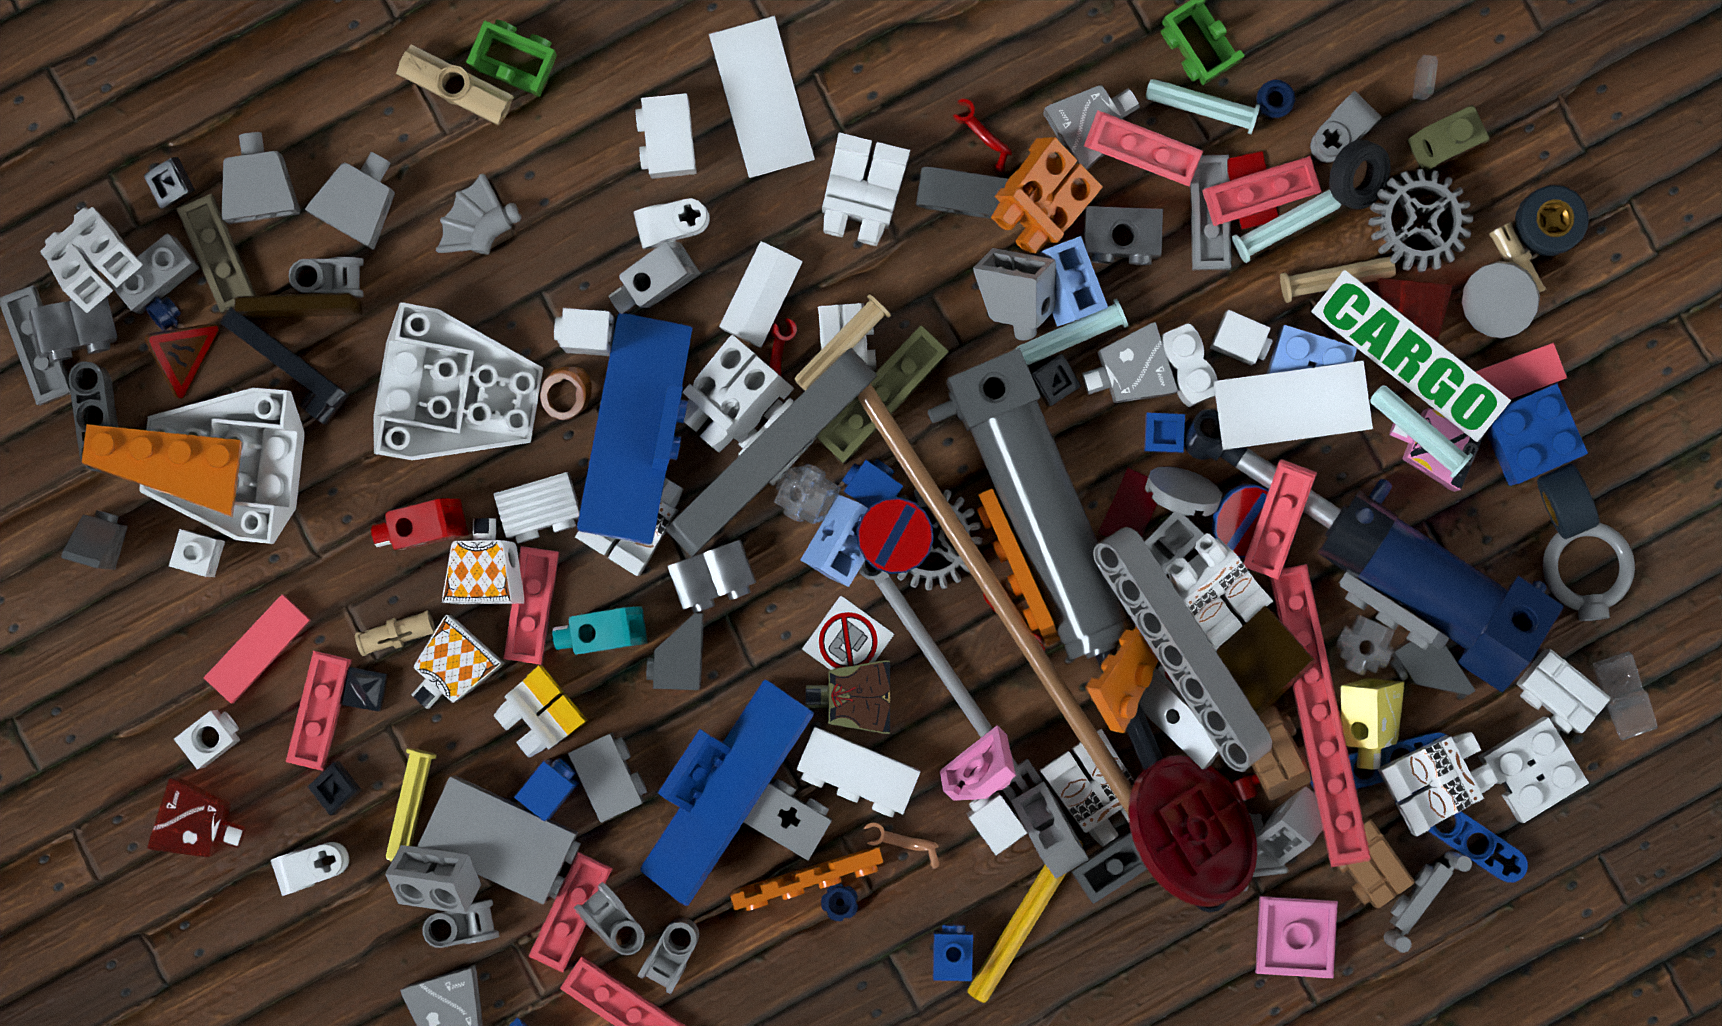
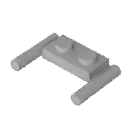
(1429, 883)

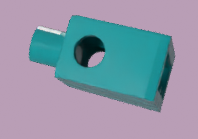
(612, 627)

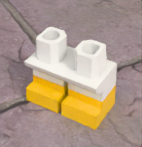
(528, 700)

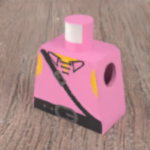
(1426, 463)

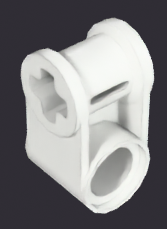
(664, 222)
(305, 867)

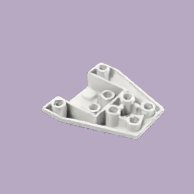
(450, 389)
(268, 463)

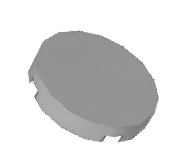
(1500, 299)
(1183, 491)

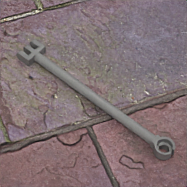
(945, 671)

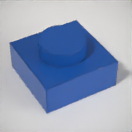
(1164, 432)

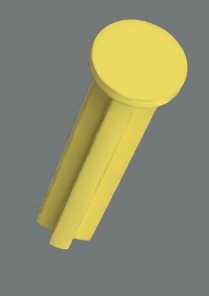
(409, 800)

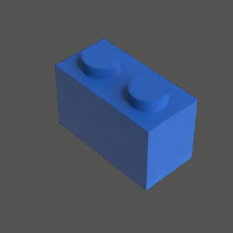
(548, 788)

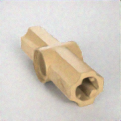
(475, 96)

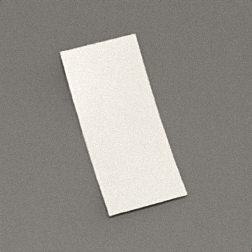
(761, 97)
(1293, 405)

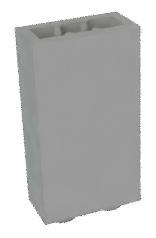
(501, 839)

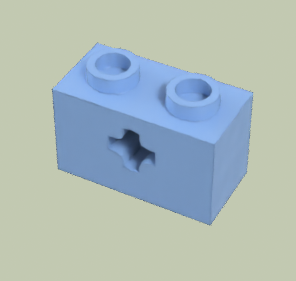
(1076, 282)
(835, 544)

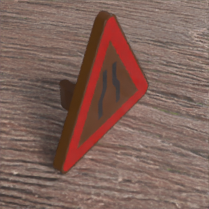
(181, 353)

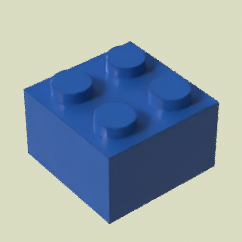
(1535, 435)

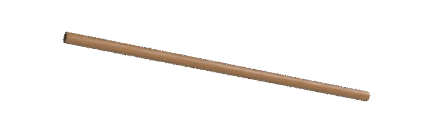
(996, 595)

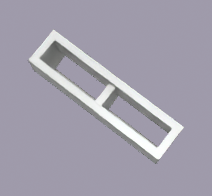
(760, 294)

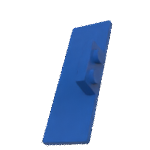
(635, 429)
(718, 788)

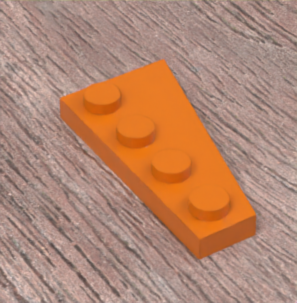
(176, 464)
(1021, 579)
(1123, 680)
(794, 882)

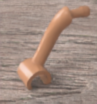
(905, 842)

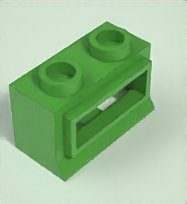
(1212, 31)
(506, 34)

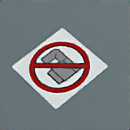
(847, 637)

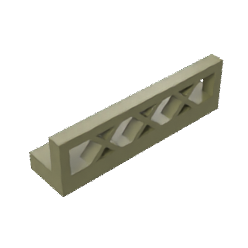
(894, 384)

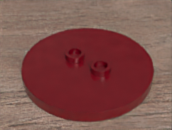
(1192, 831)

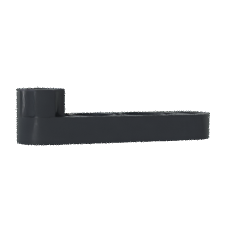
(324, 395)

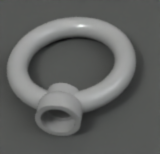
(1596, 605)

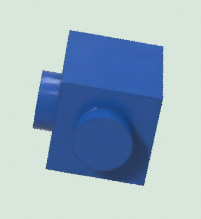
(871, 483)
(952, 953)

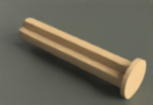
(1323, 279)
(843, 340)

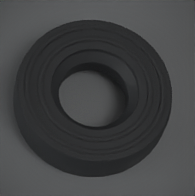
(1344, 169)

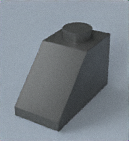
(96, 541)
(679, 658)
(1429, 668)
(1109, 868)

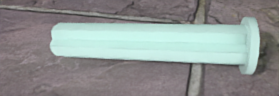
(1202, 104)
(1284, 225)
(1073, 333)
(1420, 430)

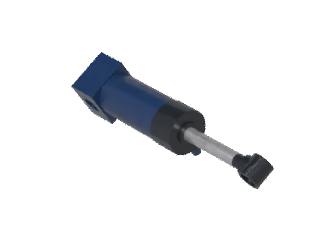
(1370, 542)

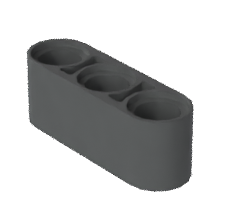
(958, 192)
(85, 400)

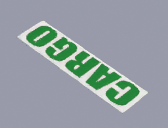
(1410, 356)

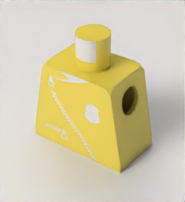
(1371, 717)

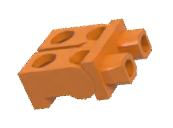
(1045, 195)

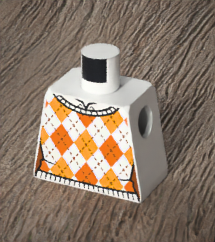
(483, 569)
(453, 664)

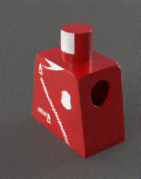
(431, 523)

